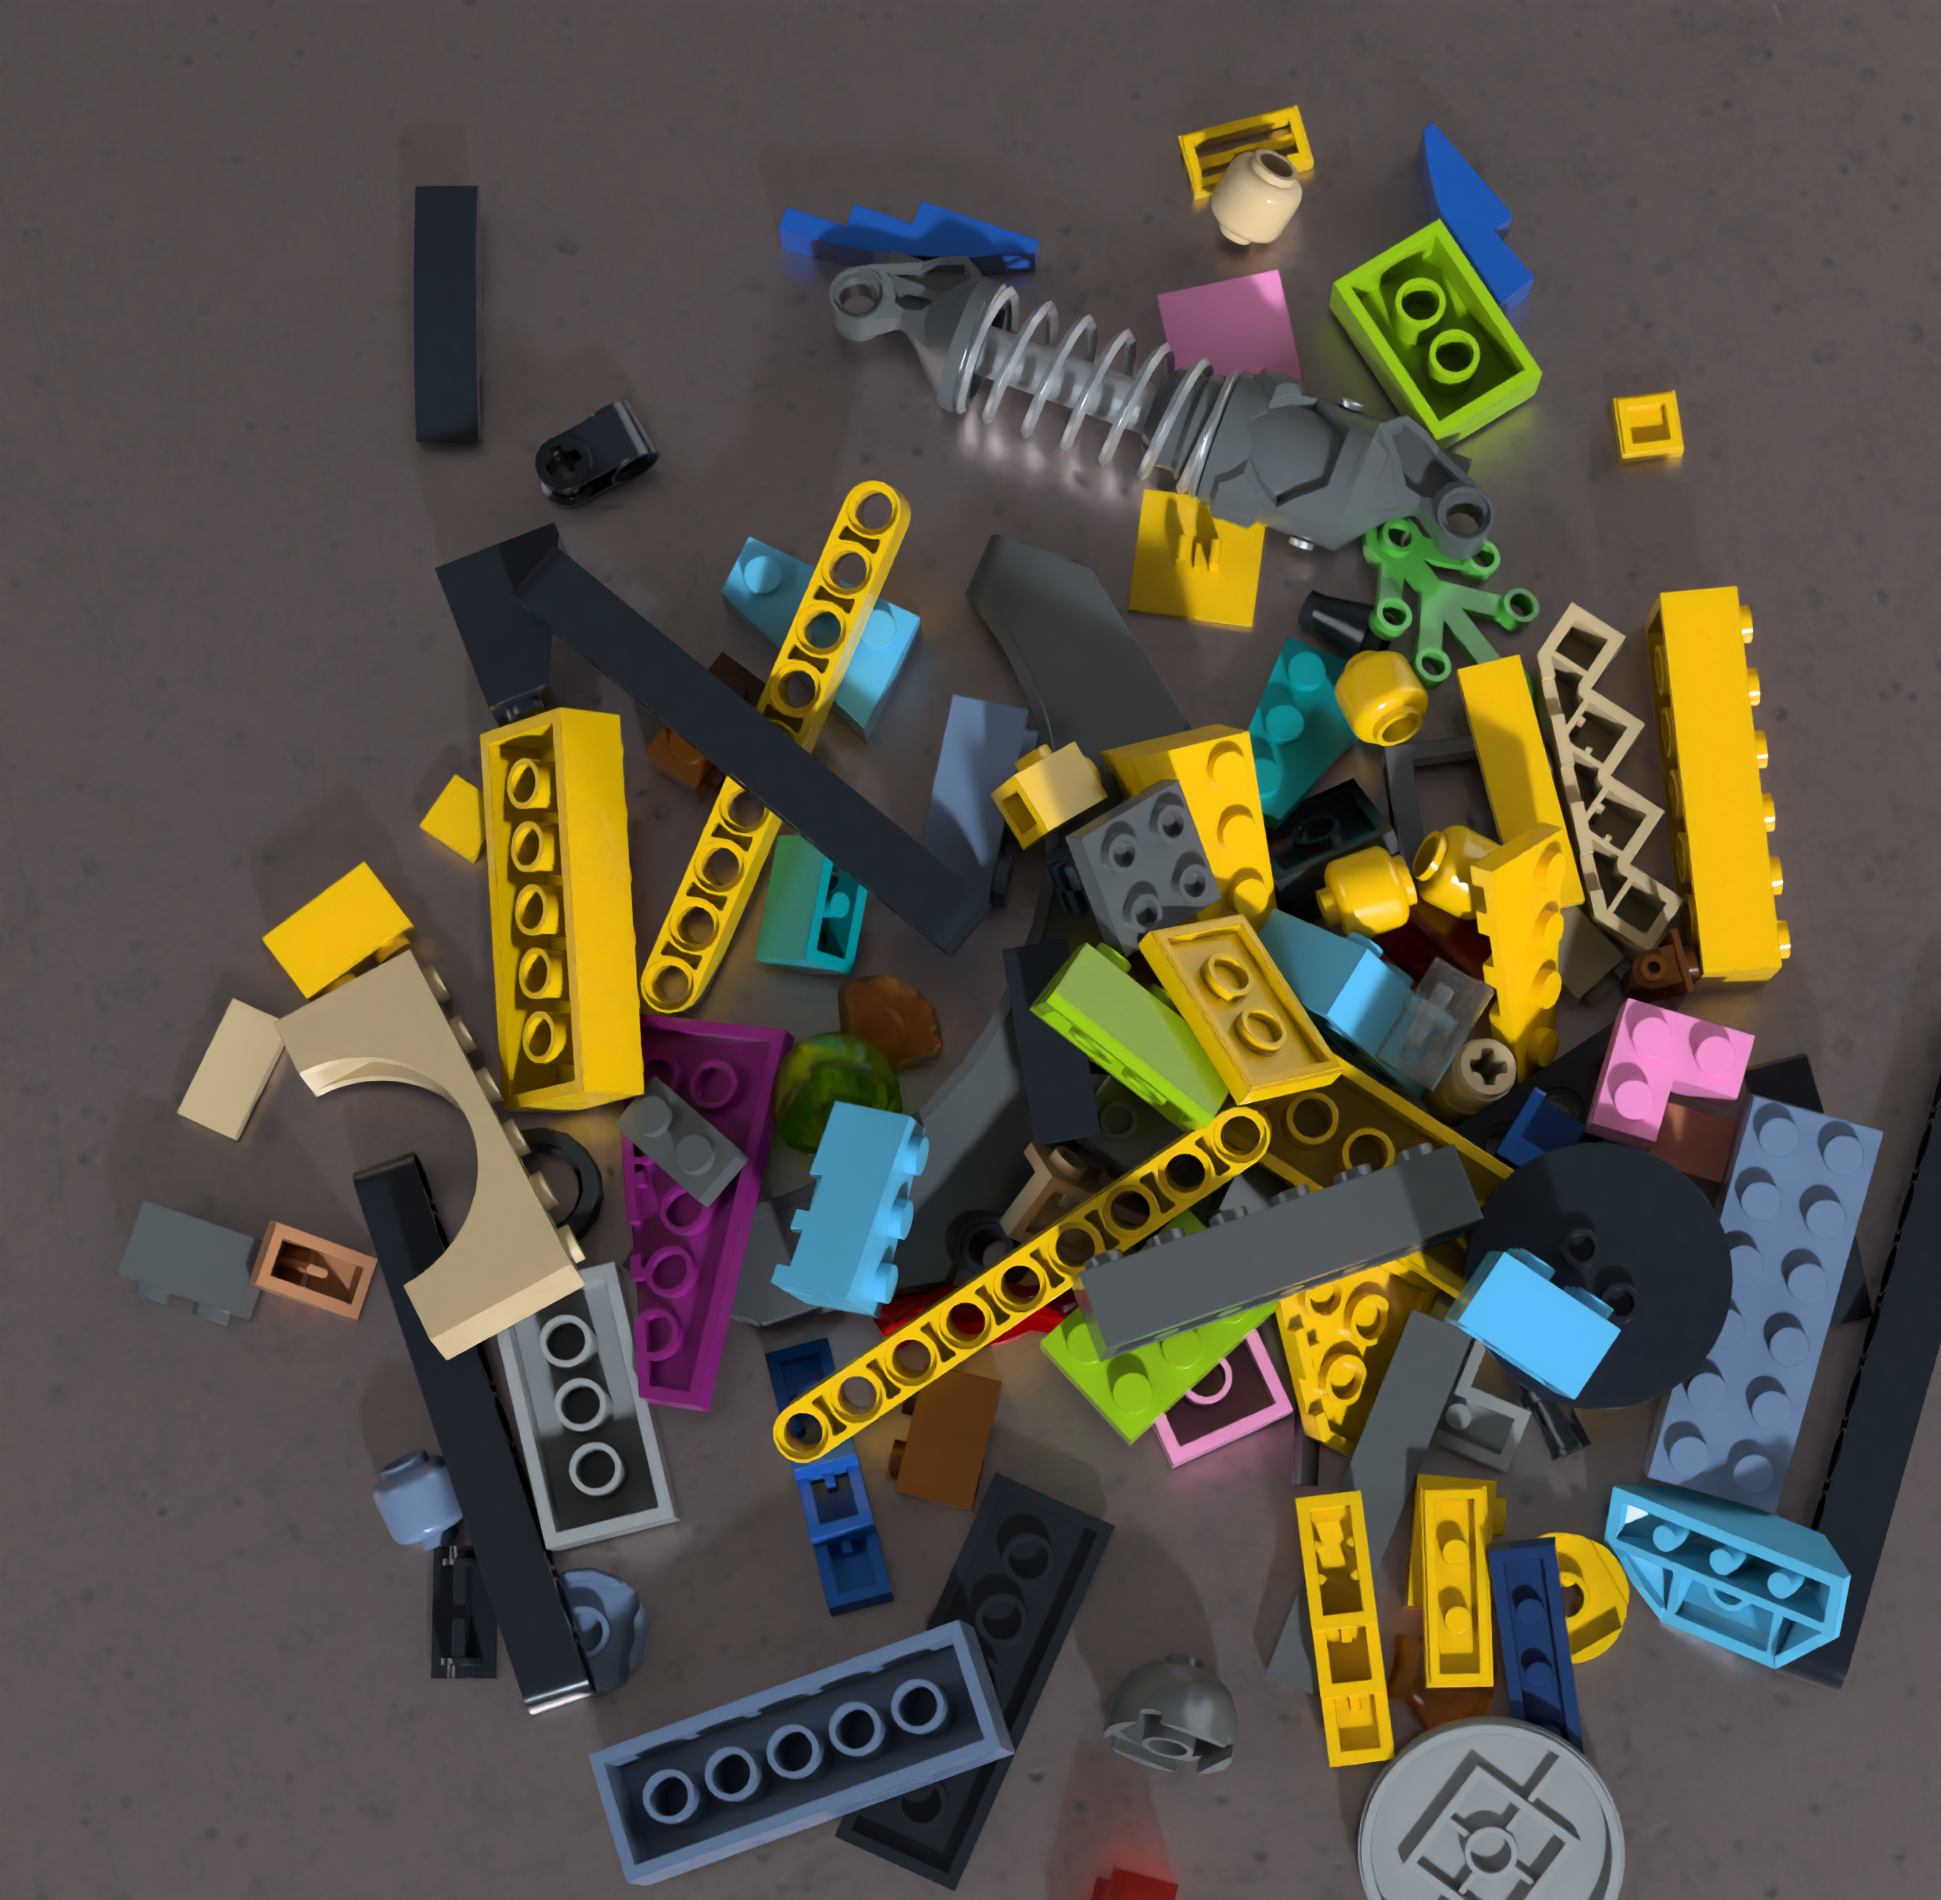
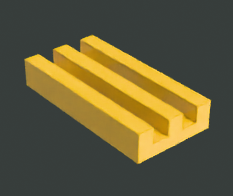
(1240, 129)

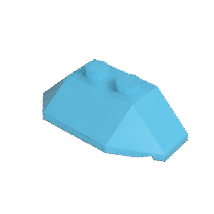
(1728, 1571)

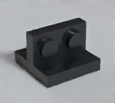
(1315, 834)

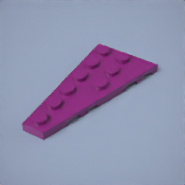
(684, 1252)

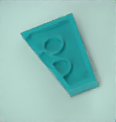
(1297, 728)

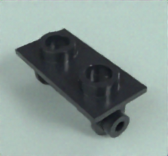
(461, 1617)

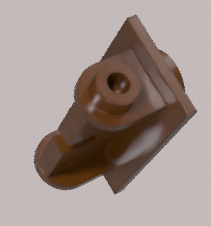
(1663, 973)

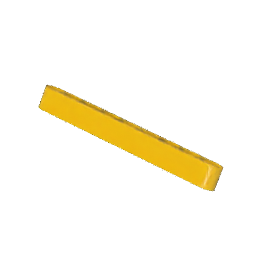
(801, 724)
(999, 1305)

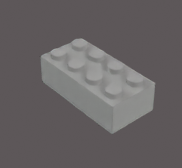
(580, 1416)

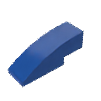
(1473, 218)

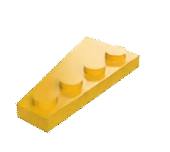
(1524, 932)

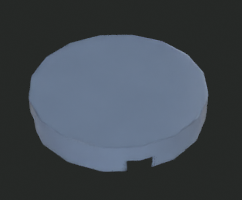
(609, 1624)

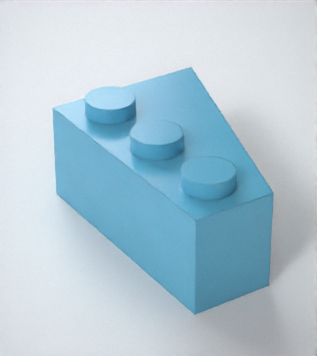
(764, 599)
(1343, 990)
(856, 1211)

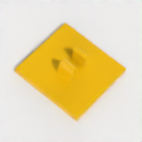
(1193, 562)

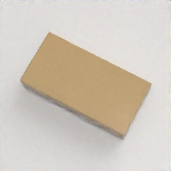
(233, 1070)

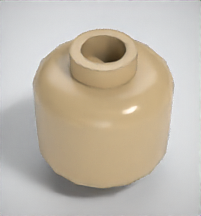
(1256, 197)

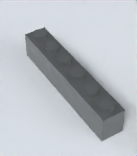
(1275, 1251)

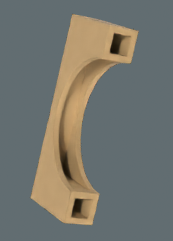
(509, 1249)

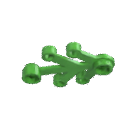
(1439, 602)

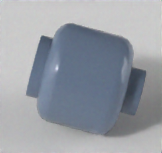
(418, 1500)

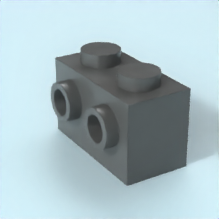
(193, 1261)

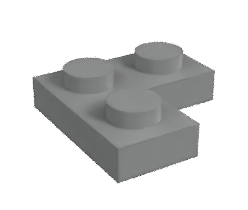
(1475, 1421)

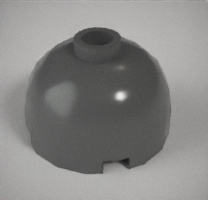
(1172, 1714)

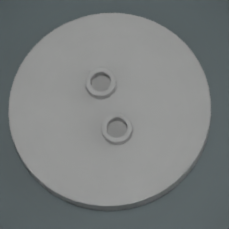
(1490, 1817)

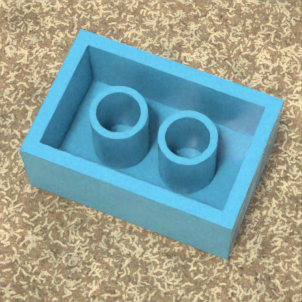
(1533, 1322)

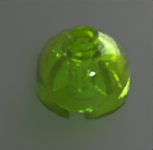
(829, 1070)

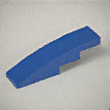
(933, 234)
(832, 1491)

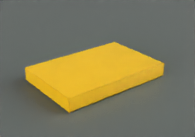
(1240, 1008)

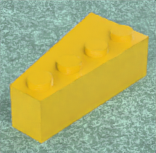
(1225, 804)

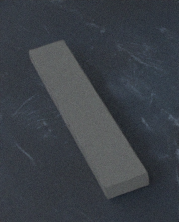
(1383, 1465)

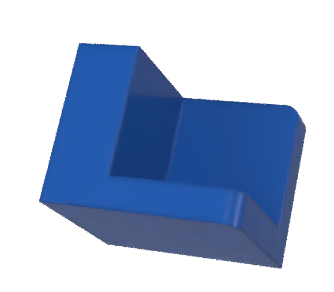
(1536, 1131)

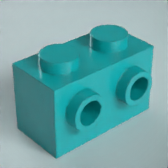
(810, 912)

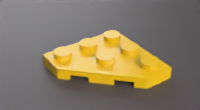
(1342, 1344)

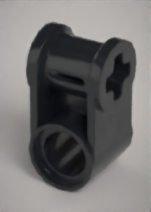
(601, 450)

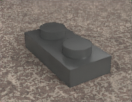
(681, 1141)

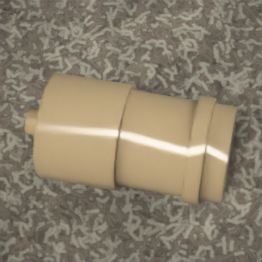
(1475, 1078)

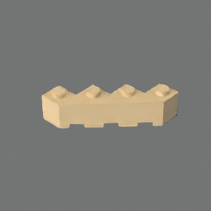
(1600, 813)

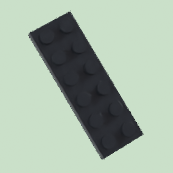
(1020, 1591)

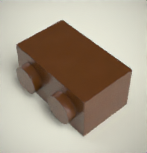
(946, 1440)

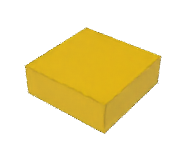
(1647, 427)
(458, 819)

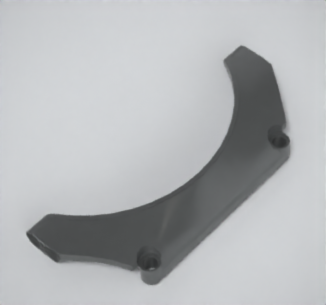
(1083, 686)

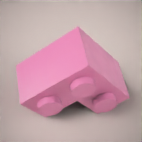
(1657, 1054)

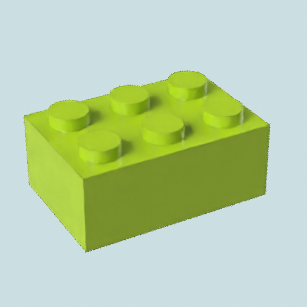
(1435, 336)
(1146, 1382)

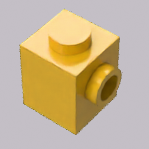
(1048, 792)

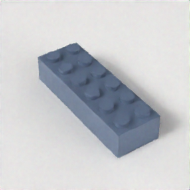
(1789, 1227)
(800, 1753)

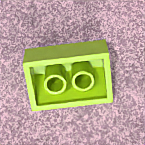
(1133, 1035)

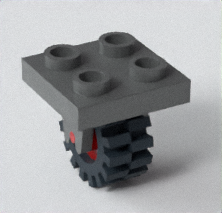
(1135, 867)

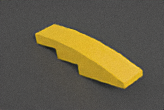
(1345, 1628)

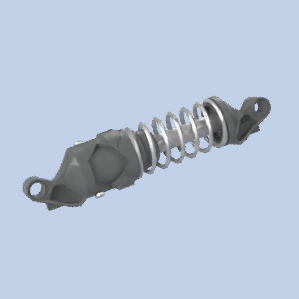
(1236, 442)

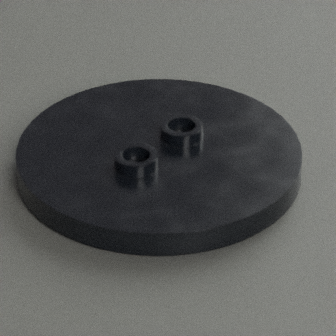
(1634, 1240)

